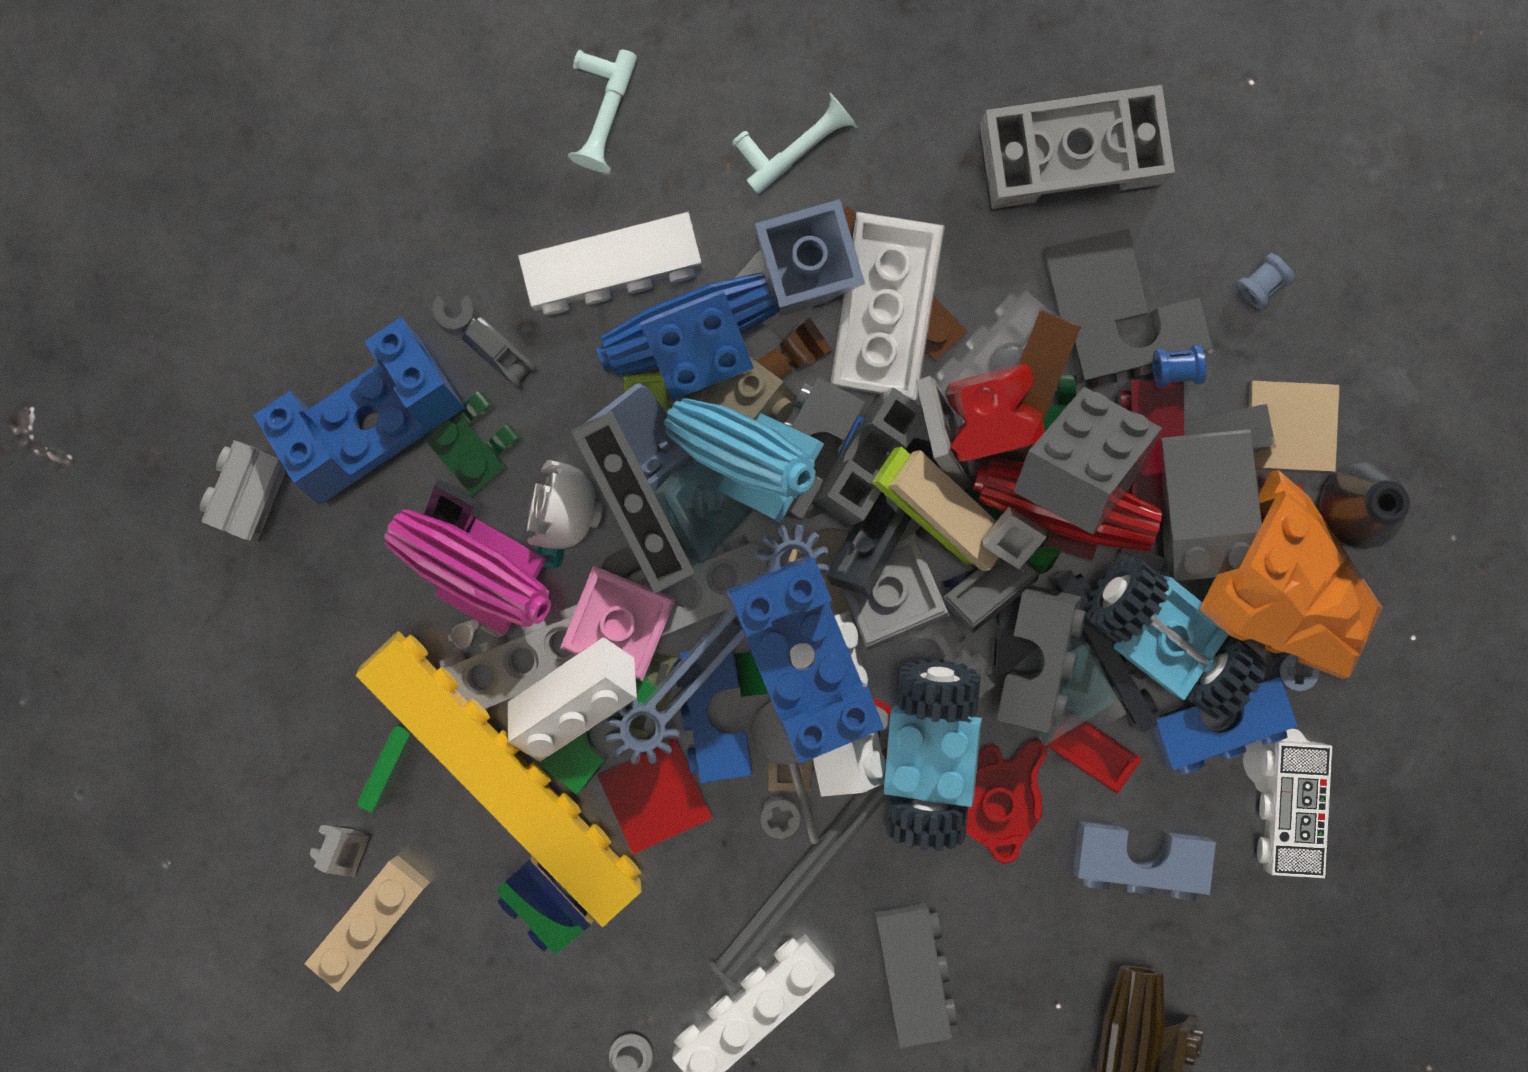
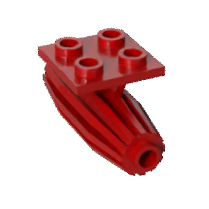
(1129, 525)

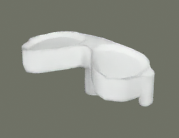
(464, 633)

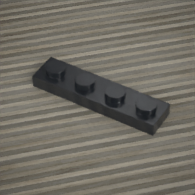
(873, 540)
(1117, 669)

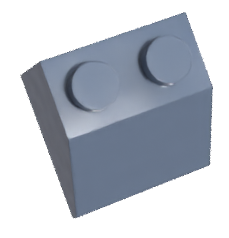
(809, 256)

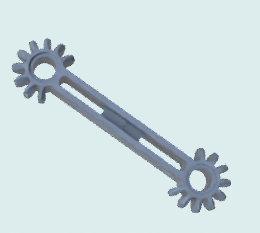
(707, 652)

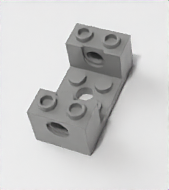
(1030, 152)

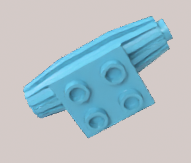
(760, 458)

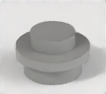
(630, 1054)

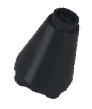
(1352, 506)

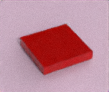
(654, 798)

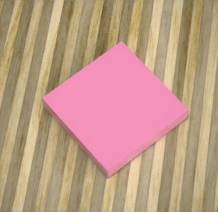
(621, 613)

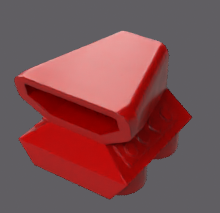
(993, 413)

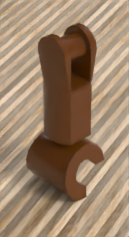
(801, 348)

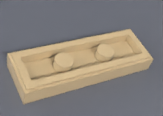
(946, 507)

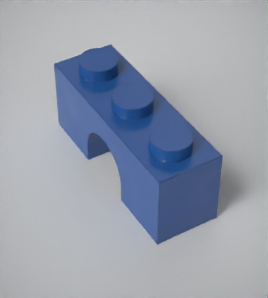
(1188, 741)
(716, 752)

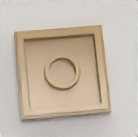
(1302, 425)

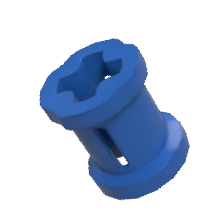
(1179, 366)

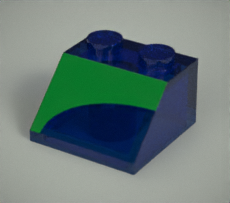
(543, 906)

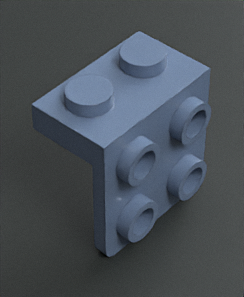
(644, 429)

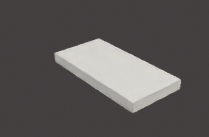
(889, 316)

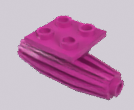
(474, 570)

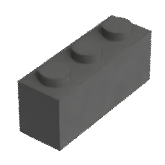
(915, 974)

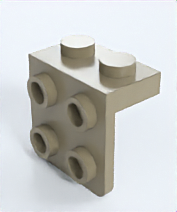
(749, 394)

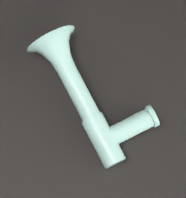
(619, 73)
(771, 170)

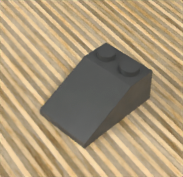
(1208, 502)

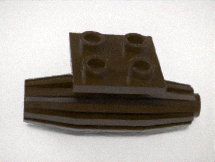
(1135, 1028)

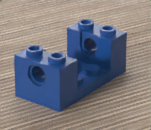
(325, 444)
(815, 704)

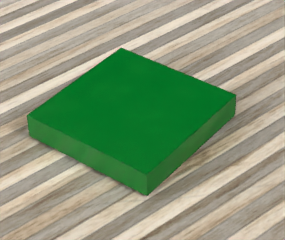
(387, 769)

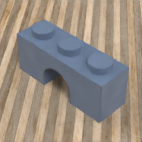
(1181, 867)

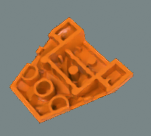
(1296, 587)

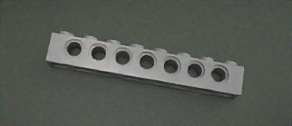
(538, 638)

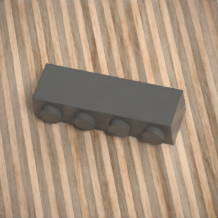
(632, 501)

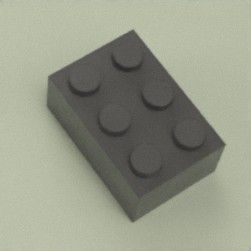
(1087, 459)

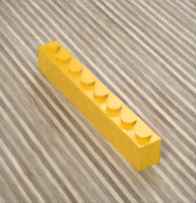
(500, 777)

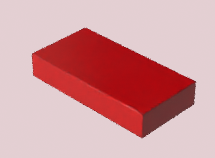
(1097, 755)

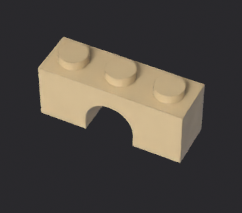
(367, 923)

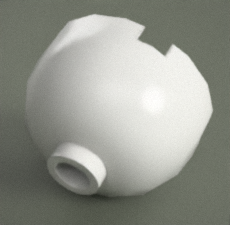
(562, 507)

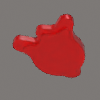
(1006, 799)

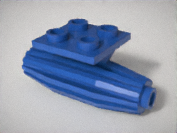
(693, 335)

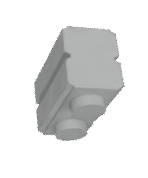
(243, 491)

